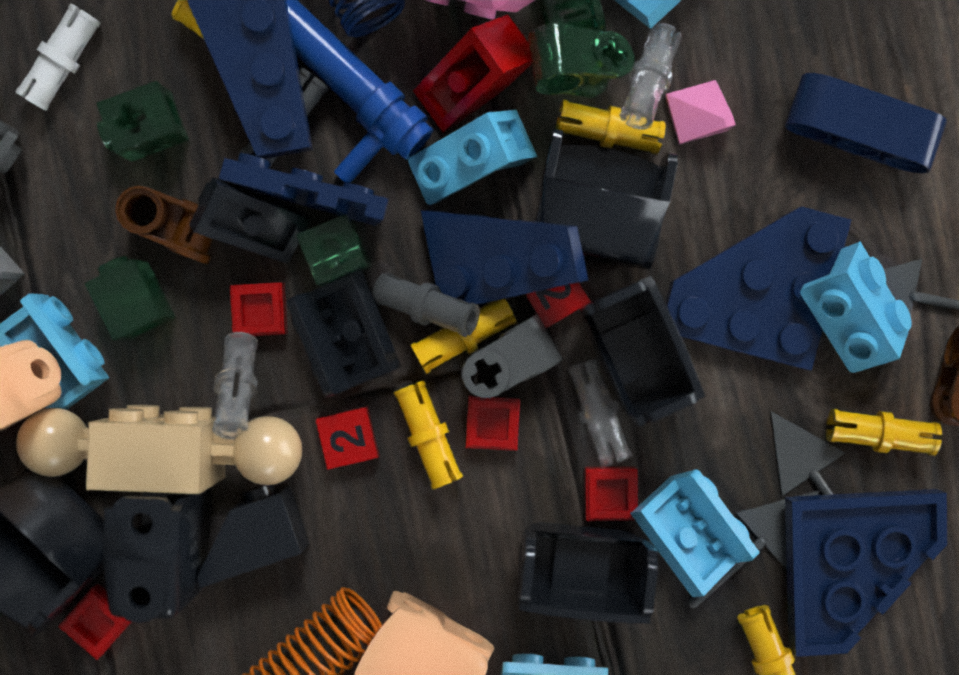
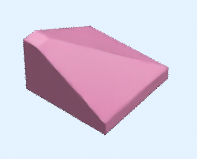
(699, 112)

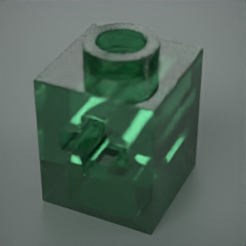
(158, 132)
(334, 250)
(129, 298)

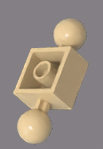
(154, 451)

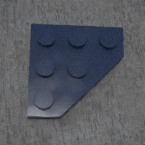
(751, 291)
(854, 560)

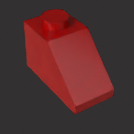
(474, 71)

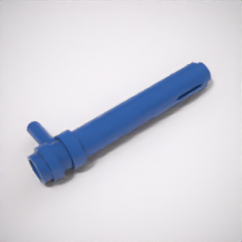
(377, 105)

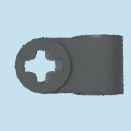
(519, 355)

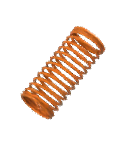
(354, 626)

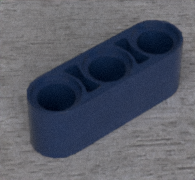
(866, 123)

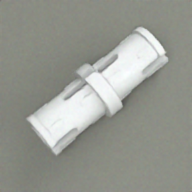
(58, 57)

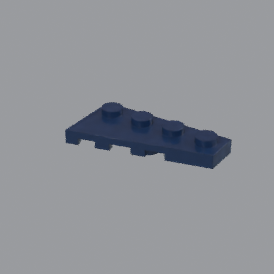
(259, 69)

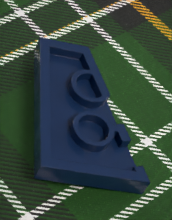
(304, 189)
(500, 258)

